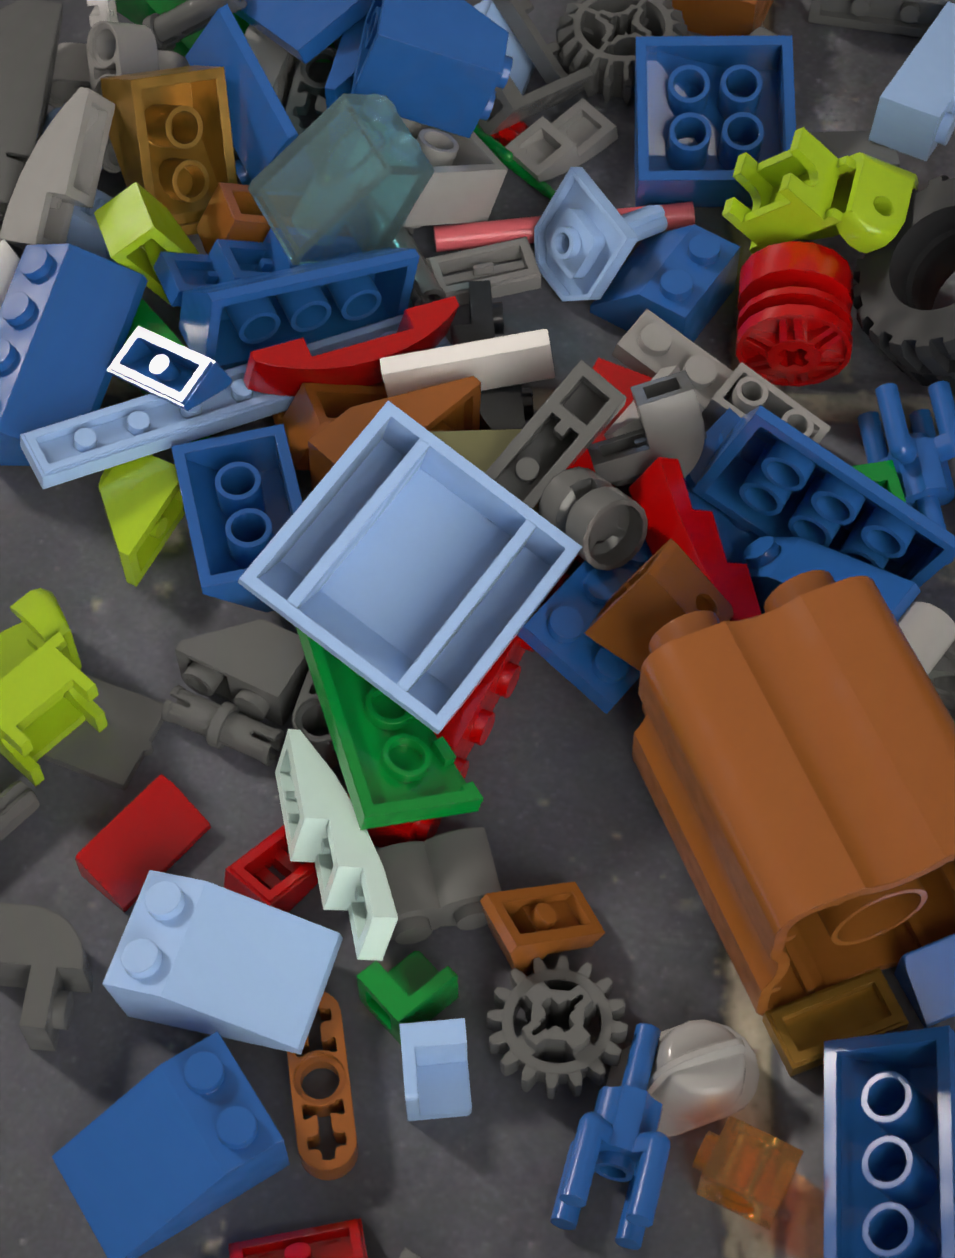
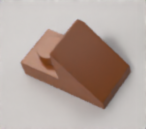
(540, 922)

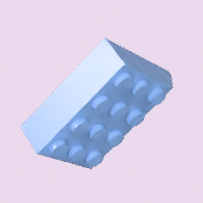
(411, 566)

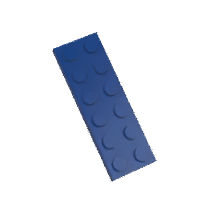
(561, 623)

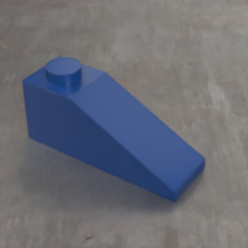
(780, 558)

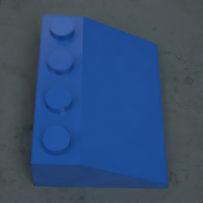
(794, 487)

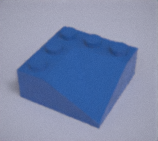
(703, 107)

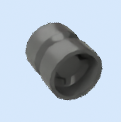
(595, 516)

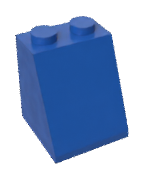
(433, 61)

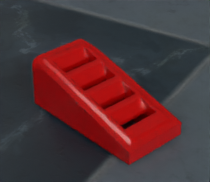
(253, 879)

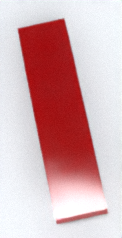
(671, 516)

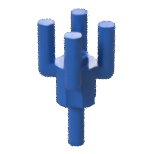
(918, 456)
(620, 1145)

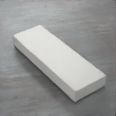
(492, 361)

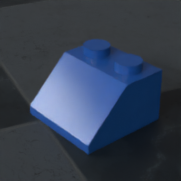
(677, 277)

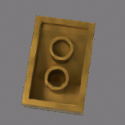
(173, 136)

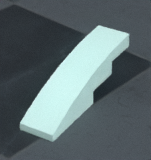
(326, 831)

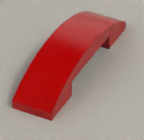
(287, 365)

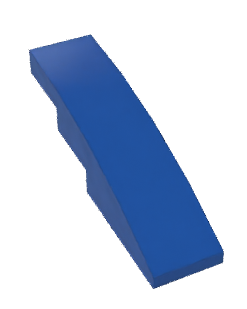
(225, 262)

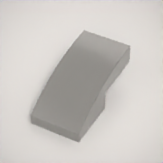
(567, 142)

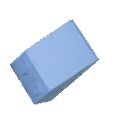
(221, 964)

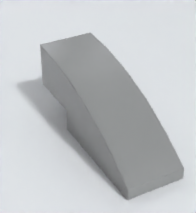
(60, 172)

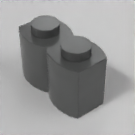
(439, 882)

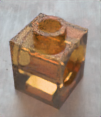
(746, 1170)

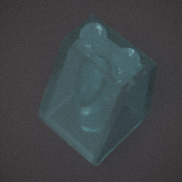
(343, 181)

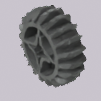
(604, 38)

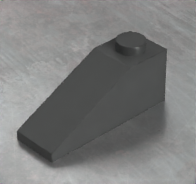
(557, 434)

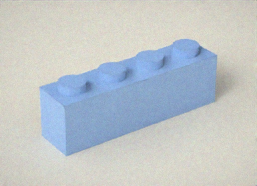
(920, 99)

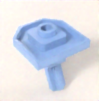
(585, 238)

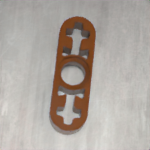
(342, 1124)

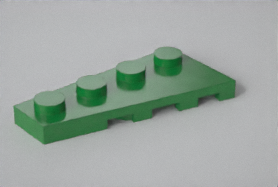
(386, 755)

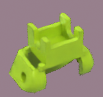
(818, 196)
(41, 684)

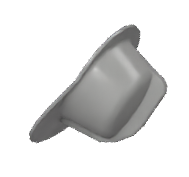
(698, 1075)

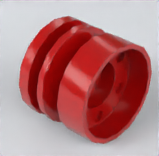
(795, 313)

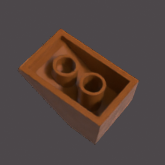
(436, 408)

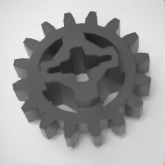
(561, 999)

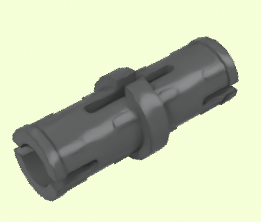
(223, 725)

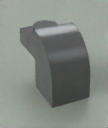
(670, 429)
(48, 959)

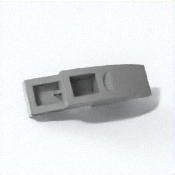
(657, 345)

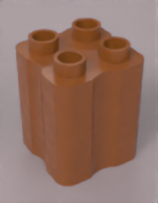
(804, 783)

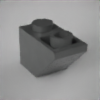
(249, 665)

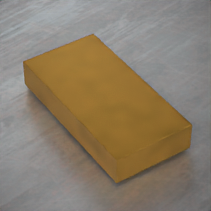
(838, 1012)

